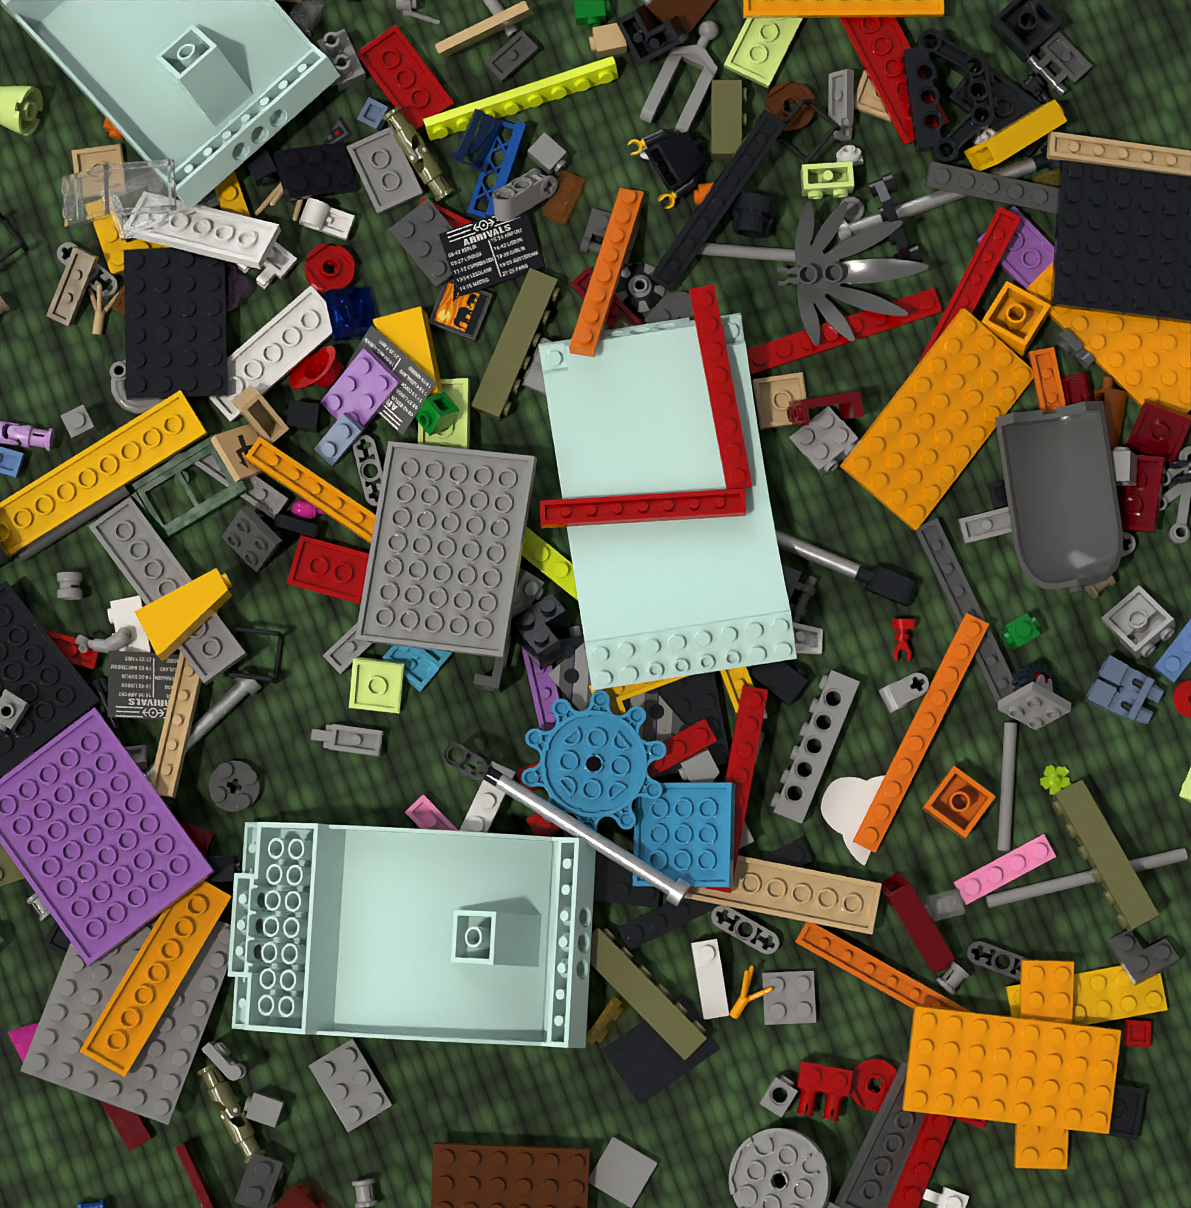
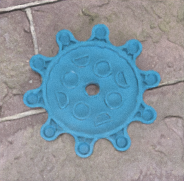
(602, 735)

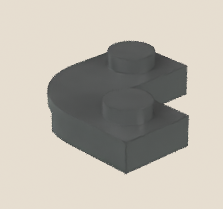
(671, 307)

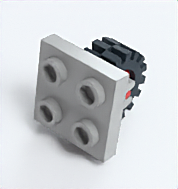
(1034, 697)

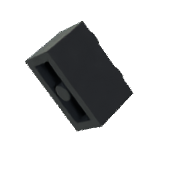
(779, 680)

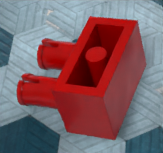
(822, 1078)

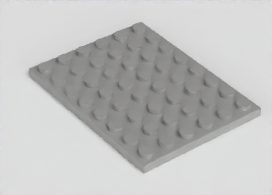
(446, 549)
(166, 1057)

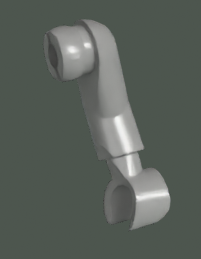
(112, 643)

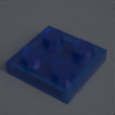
(350, 312)

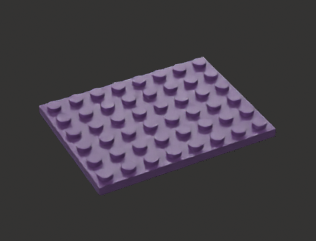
(95, 837)

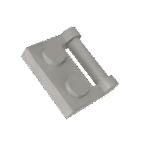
(219, 1055)

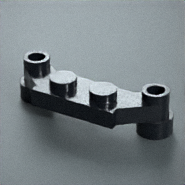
(887, 212)

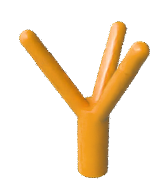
(744, 998)

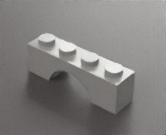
(702, 769)

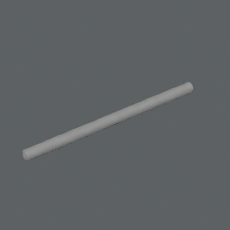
(1080, 879)

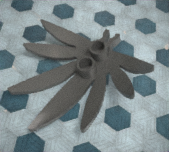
(823, 273)

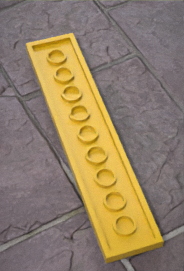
(99, 471)

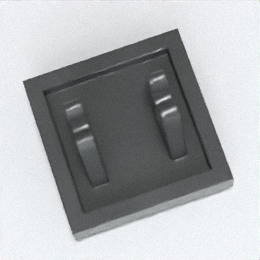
(252, 538)

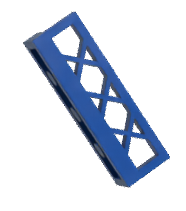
(506, 168)

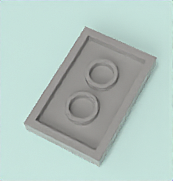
(384, 171)
(350, 1085)

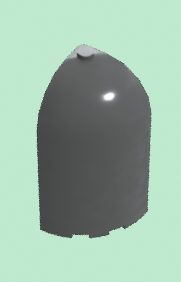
(1061, 495)

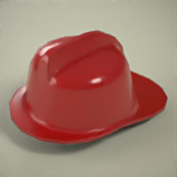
(318, 369)

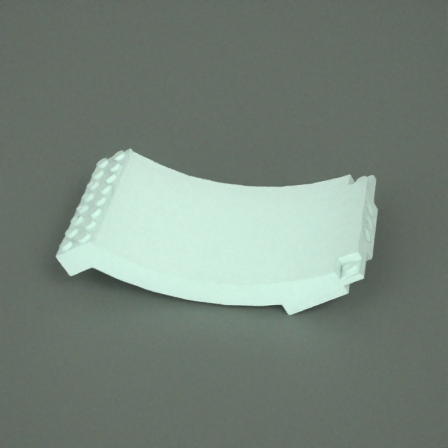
(184, 75)
(675, 591)
(412, 934)

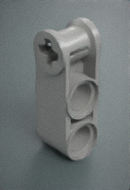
(522, 194)

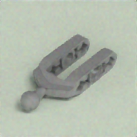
(695, 56)

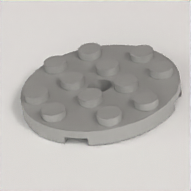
(782, 1152)

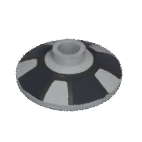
(635, 299)

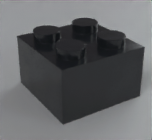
(1025, 26)

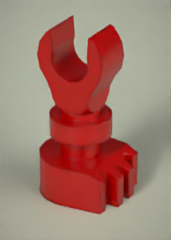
(902, 626)

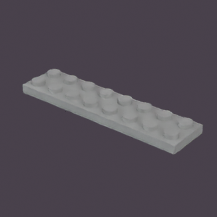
(154, 574)

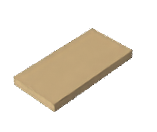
(484, 29)

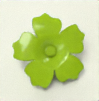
(1054, 779)

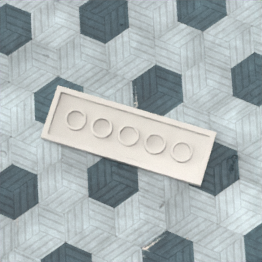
(216, 235)
(276, 349)

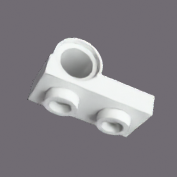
(326, 219)

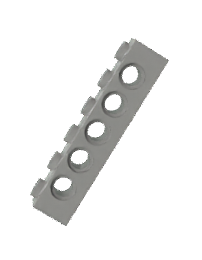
(845, 688)

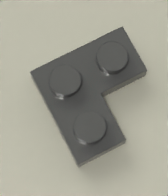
(1139, 962)

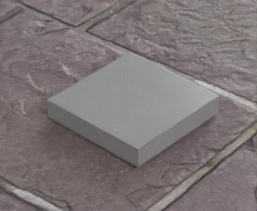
(622, 1172)

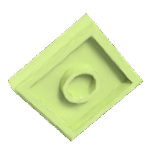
(376, 684)

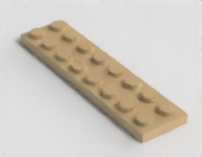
(798, 895)

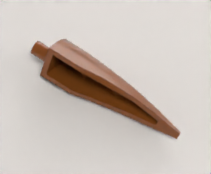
(1114, 408)

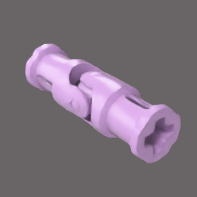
(26, 435)

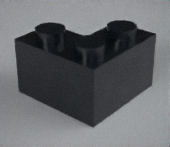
(646, 38)
(537, 629)

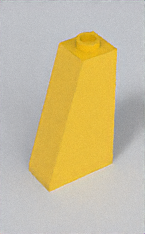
(1015, 136)
(413, 337)
(181, 612)

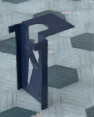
(482, 137)

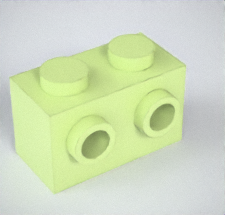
(827, 179)

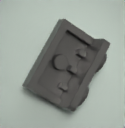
(259, 1181)

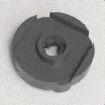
(246, 778)

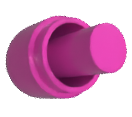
(304, 510)

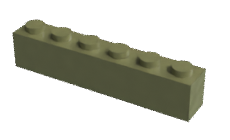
(515, 344)
(1105, 856)
(643, 995)

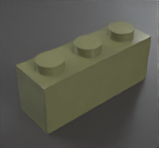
(727, 117)

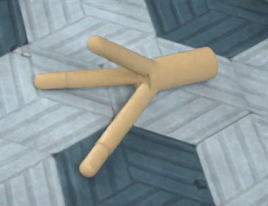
(99, 312)

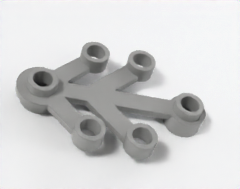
(1184, 491)

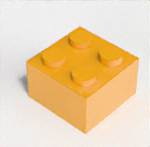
(1016, 317)

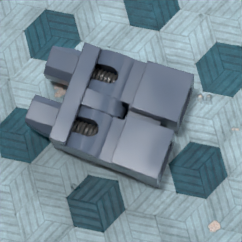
(1117, 674)

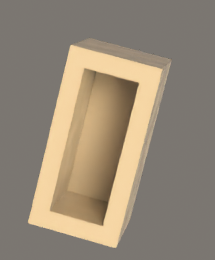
(260, 414)

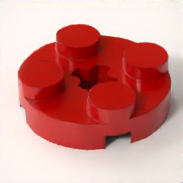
(329, 255)
(861, 1079)

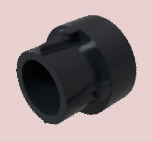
(753, 214)

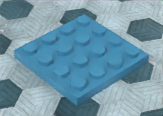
(687, 833)

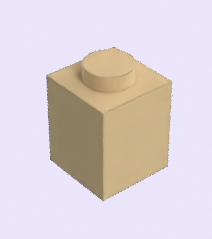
(607, 41)

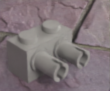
(344, 59)

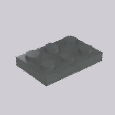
(420, 238)

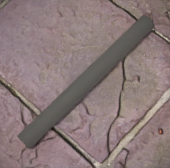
(73, 523)

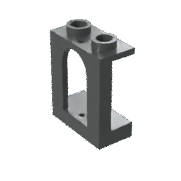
(495, 682)

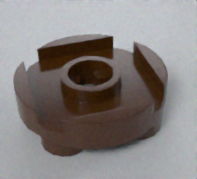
(792, 93)

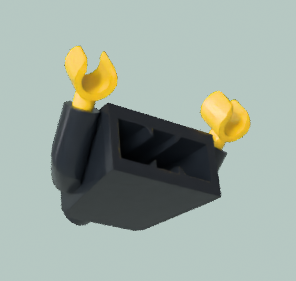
(675, 160)

